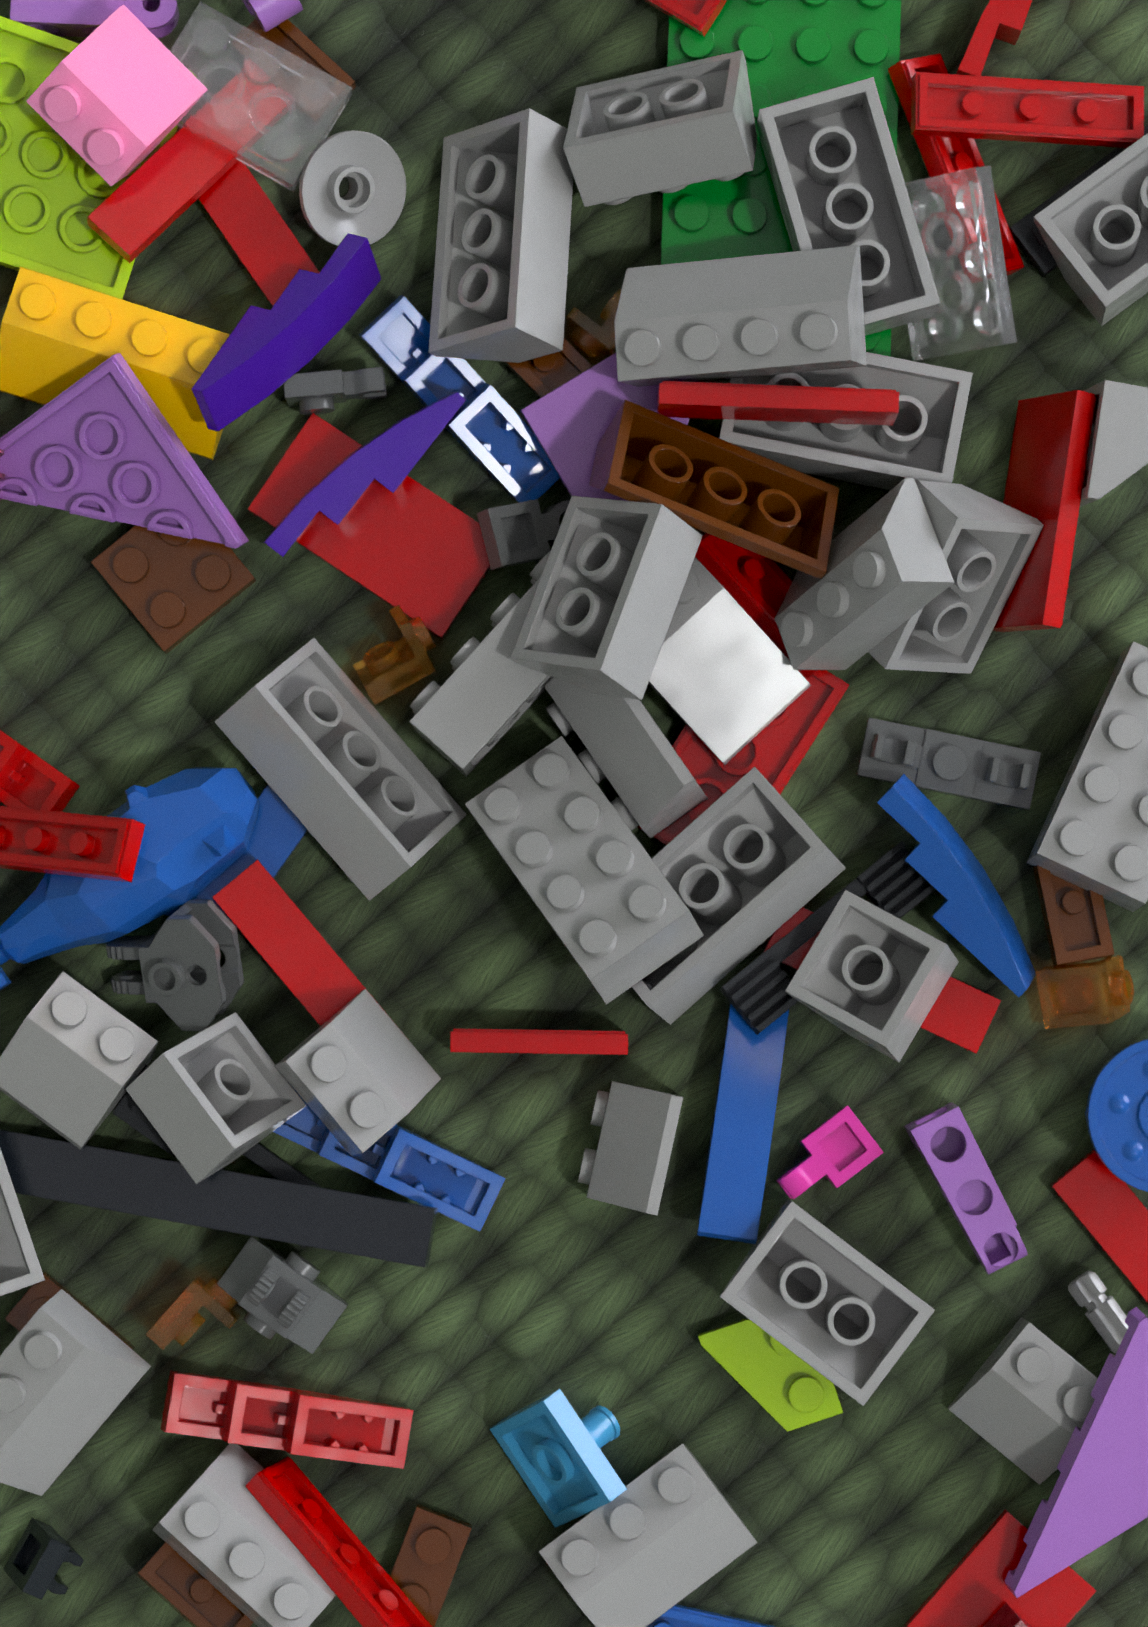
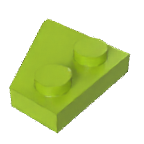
(772, 1374)

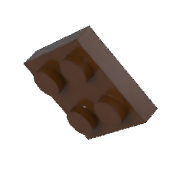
(172, 581)

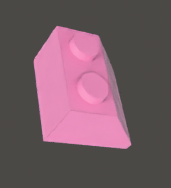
(117, 95)

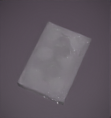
(259, 97)
(967, 264)

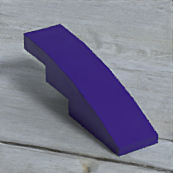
(278, 342)
(385, 458)

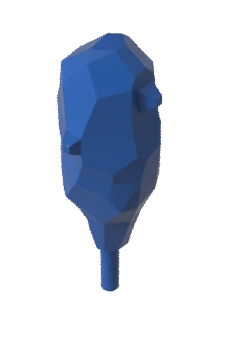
(190, 837)

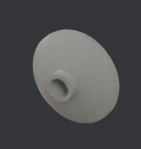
(374, 191)

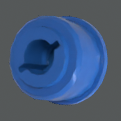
(1119, 1115)

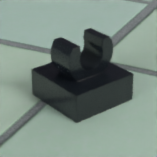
(39, 1559)

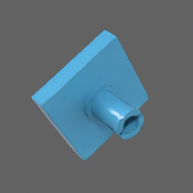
(562, 1455)

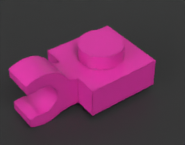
(836, 1150)

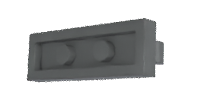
(949, 763)

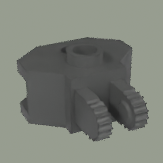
(183, 965)
(282, 1294)

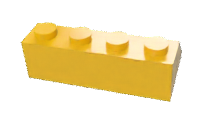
(64, 331)

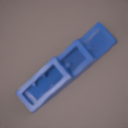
(484, 421)
(972, 905)
(742, 1130)
(408, 1167)

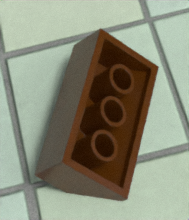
(718, 487)

